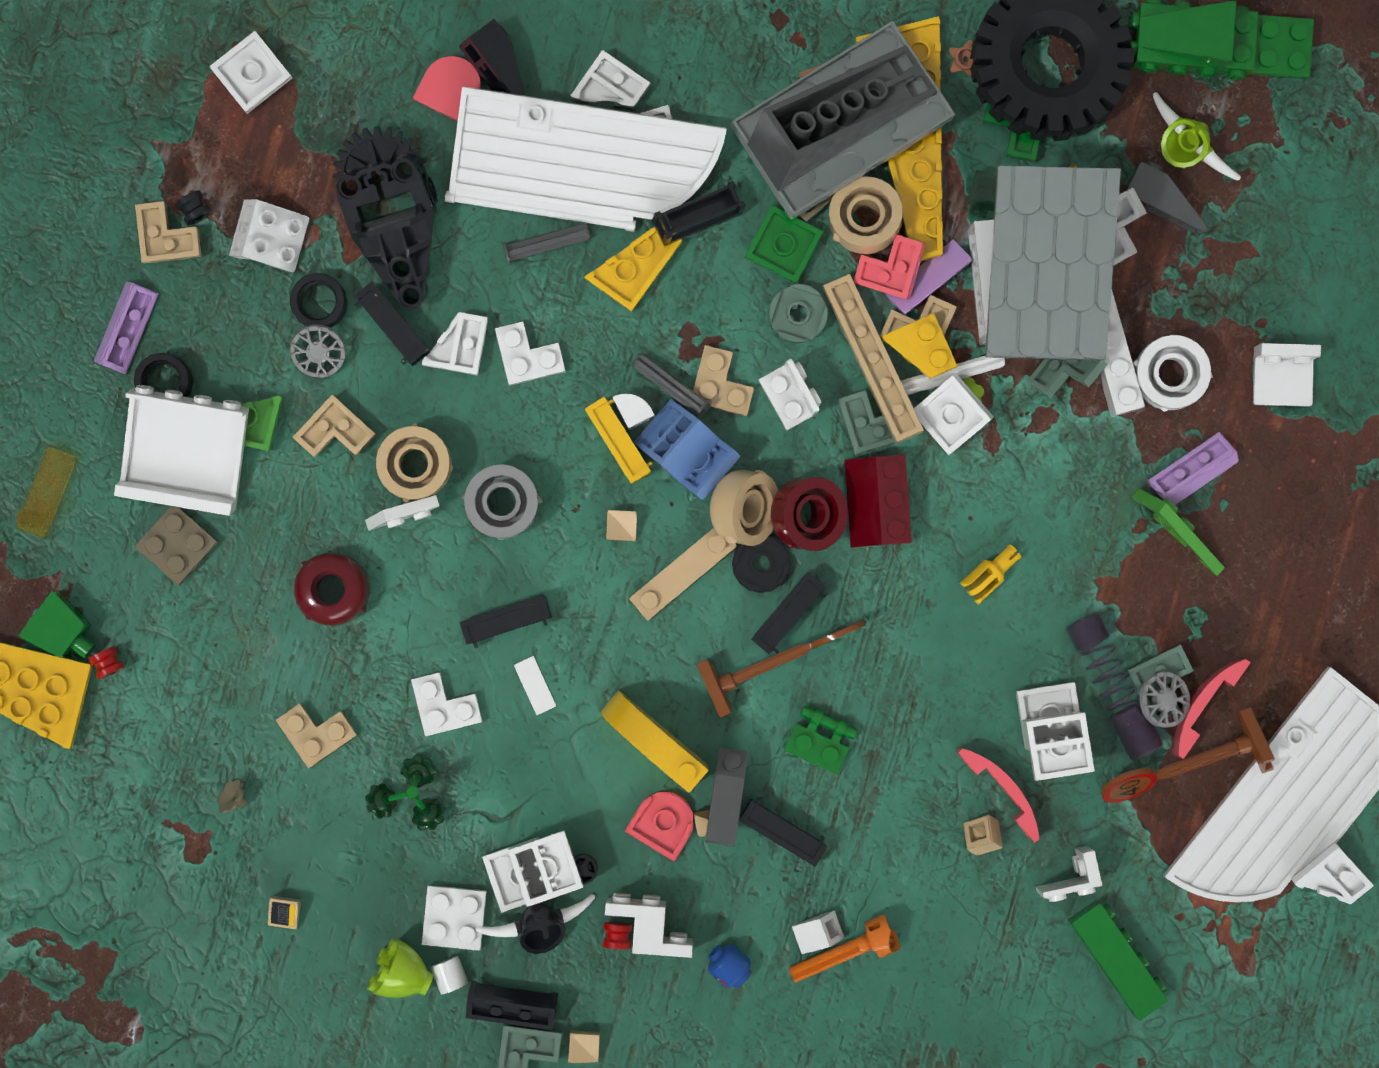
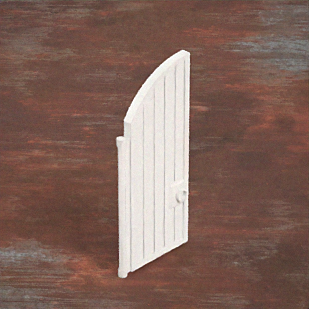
(576, 159)
(1292, 814)

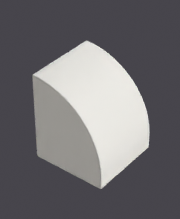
(633, 409)
(818, 932)

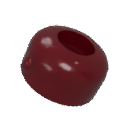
(827, 516)
(307, 589)

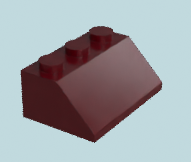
(878, 501)

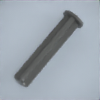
(546, 242)
(672, 386)

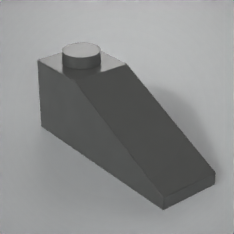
(1164, 198)
(726, 797)

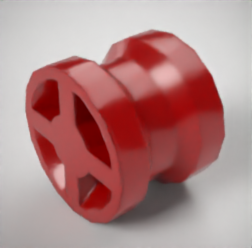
(106, 663)
(617, 935)

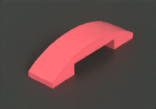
(1228, 674)
(1025, 818)

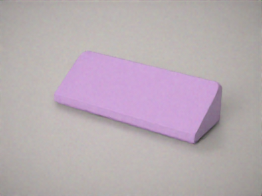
(932, 276)
(126, 327)
(1194, 469)

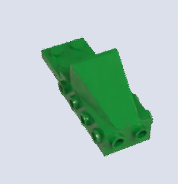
(1219, 41)

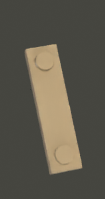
(681, 574)

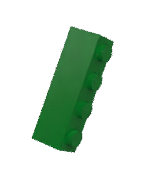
(1118, 960)

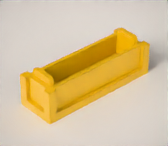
(618, 440)

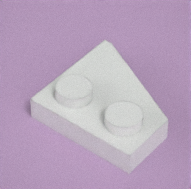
(612, 82)
(1334, 876)

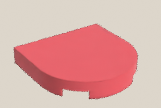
(443, 85)
(663, 823)

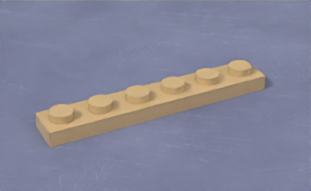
(873, 359)

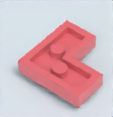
(897, 274)

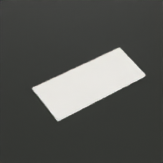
(535, 685)

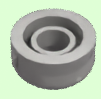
(477, 499)

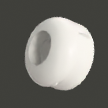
(1191, 358)

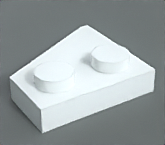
(460, 346)
(396, 515)

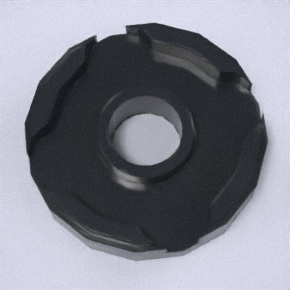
(761, 581)

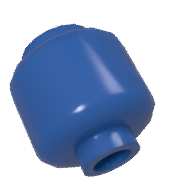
(729, 965)

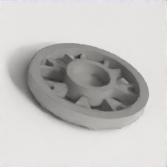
(317, 350)
(1164, 699)

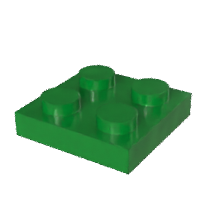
(783, 244)

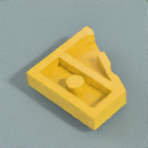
(923, 346)

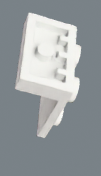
(269, 235)
(1284, 374)
(790, 394)
(1087, 867)

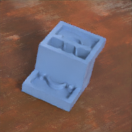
(686, 449)

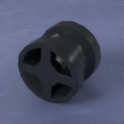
(193, 207)
(584, 860)

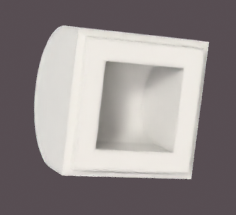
(449, 975)

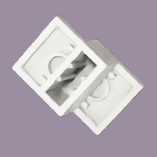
(1054, 731)
(533, 871)
(649, 925)

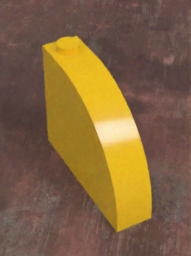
(654, 741)

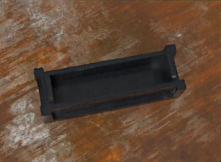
(698, 214)
(391, 324)
(788, 613)
(505, 620)
(783, 832)
(511, 1006)

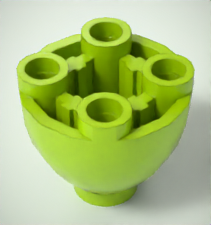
(400, 972)

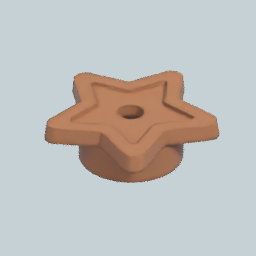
(958, 55)

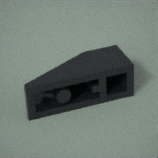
(494, 58)

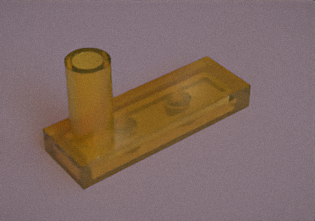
(46, 492)

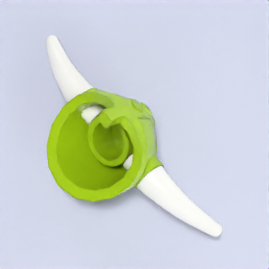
(1188, 142)

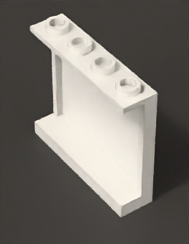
(183, 450)

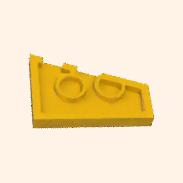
(634, 269)

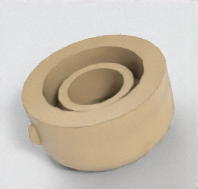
(866, 193)
(391, 454)
(743, 507)

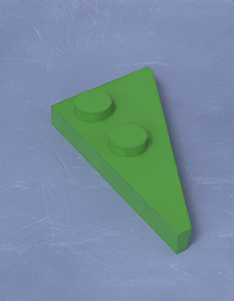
(262, 422)
(1179, 528)

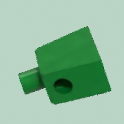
(58, 628)

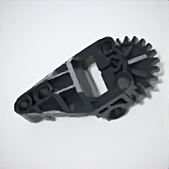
(397, 235)

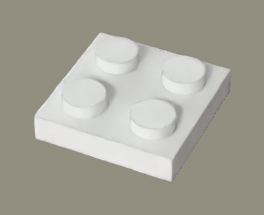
(251, 72)
(952, 414)
(453, 917)

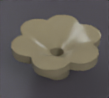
(232, 797)

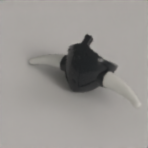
(539, 926)

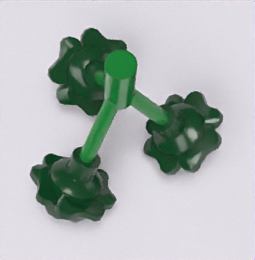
(417, 773)

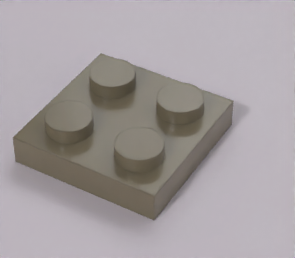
(176, 544)

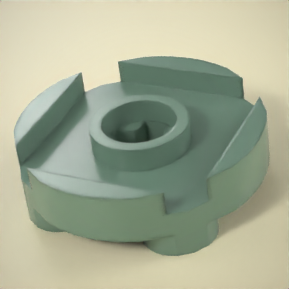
(791, 298)

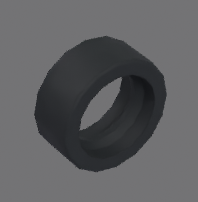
(321, 279)
(162, 358)

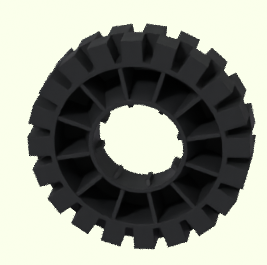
(1045, 110)

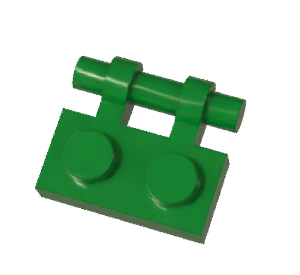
(817, 748)

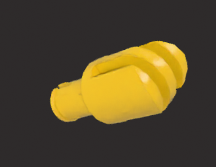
(990, 574)

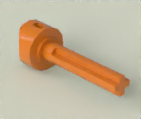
(876, 938)

